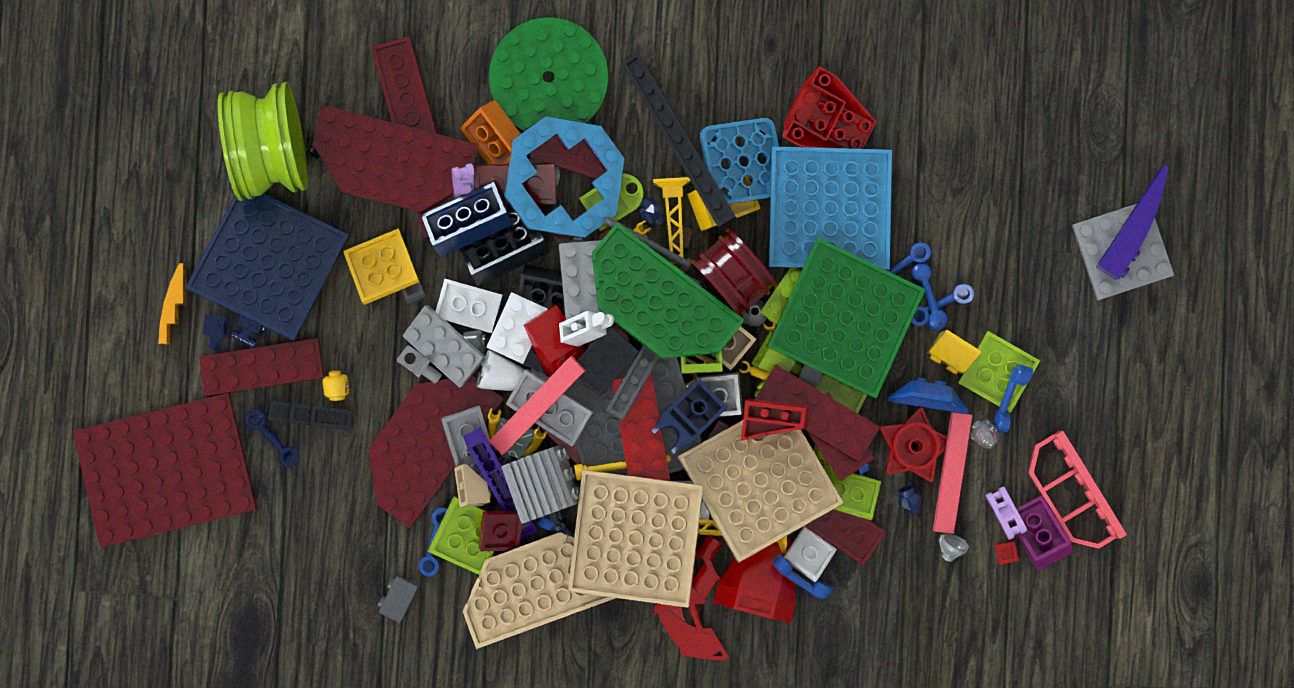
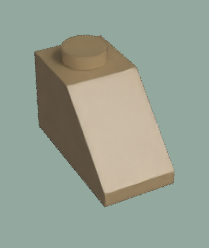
(471, 487)

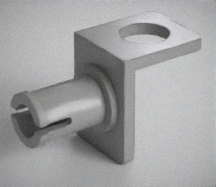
(420, 365)

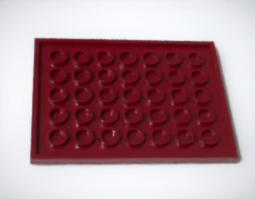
(164, 470)

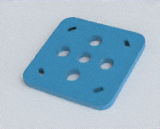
(726, 148)

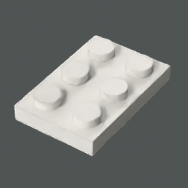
(468, 305)
(509, 334)

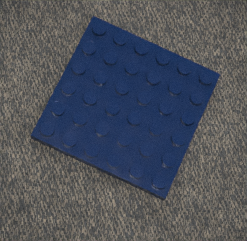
(267, 263)

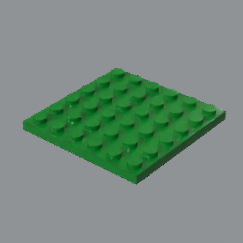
(846, 318)

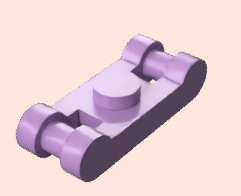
(463, 180)
(1006, 512)

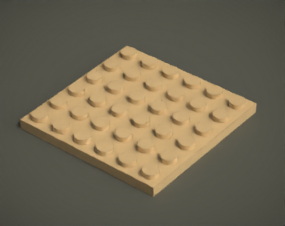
(759, 486)
(635, 538)

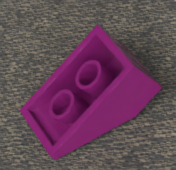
(1045, 539)

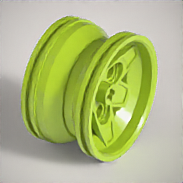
(262, 141)

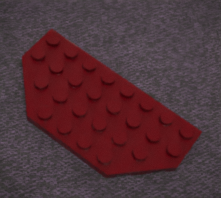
(389, 159)
(412, 450)

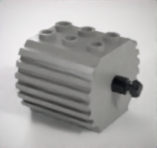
(542, 485)

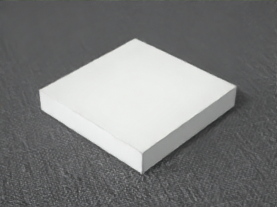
(809, 554)

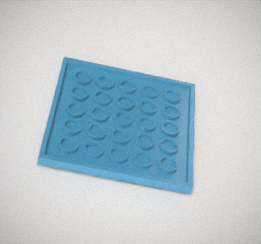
(833, 197)

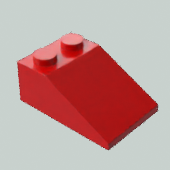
(546, 340)

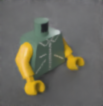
(525, 445)

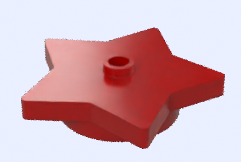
(928, 446)

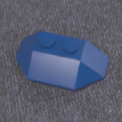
(928, 395)

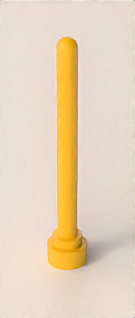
(604, 468)

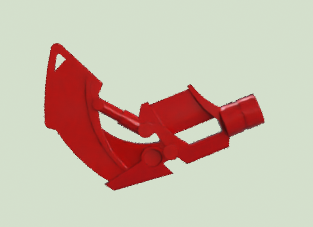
(695, 640)

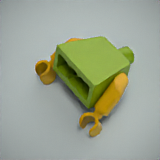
(768, 358)

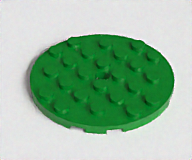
(548, 47)

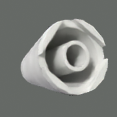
(498, 373)

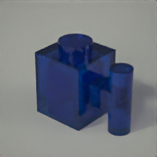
(249, 327)
(215, 328)

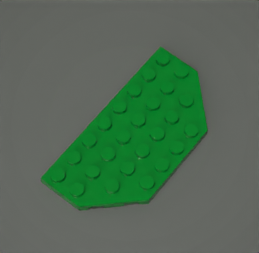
(658, 300)

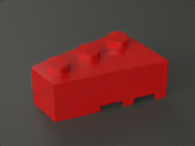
(772, 417)

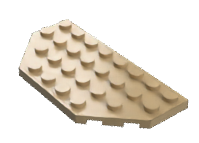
(524, 590)

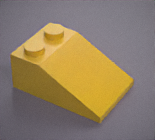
(704, 217)
(953, 352)

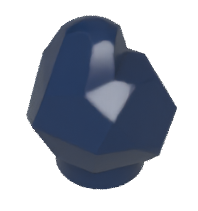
(651, 212)
(910, 499)

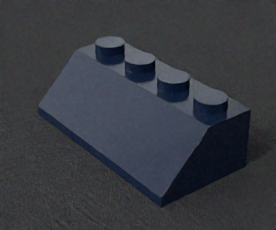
(466, 219)

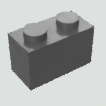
(398, 598)

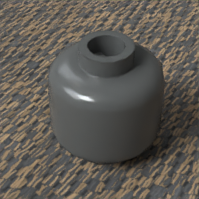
(477, 339)

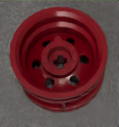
(734, 273)

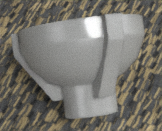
(754, 320)
(952, 546)

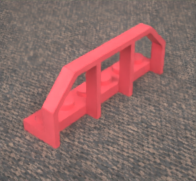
(1082, 477)

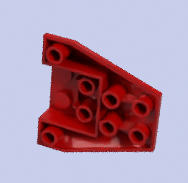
(827, 115)
(758, 586)

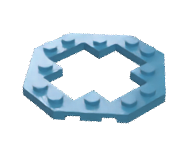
(570, 134)

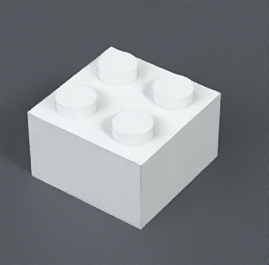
(727, 389)

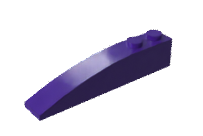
(1134, 230)
(491, 469)

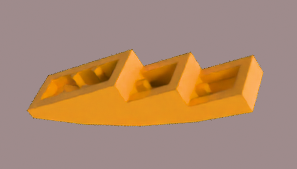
(175, 296)

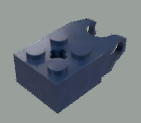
(685, 420)

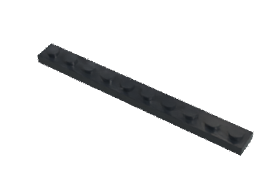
(679, 140)

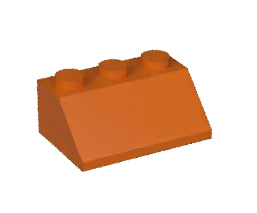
(493, 133)

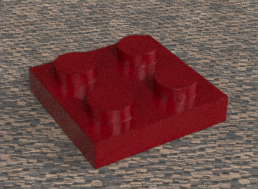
(500, 531)

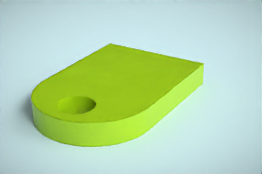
(626, 204)

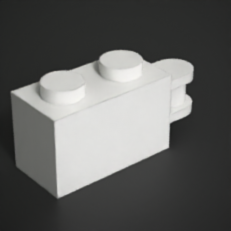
(584, 328)

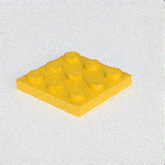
(381, 266)

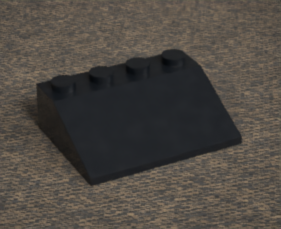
(503, 250)
(542, 287)

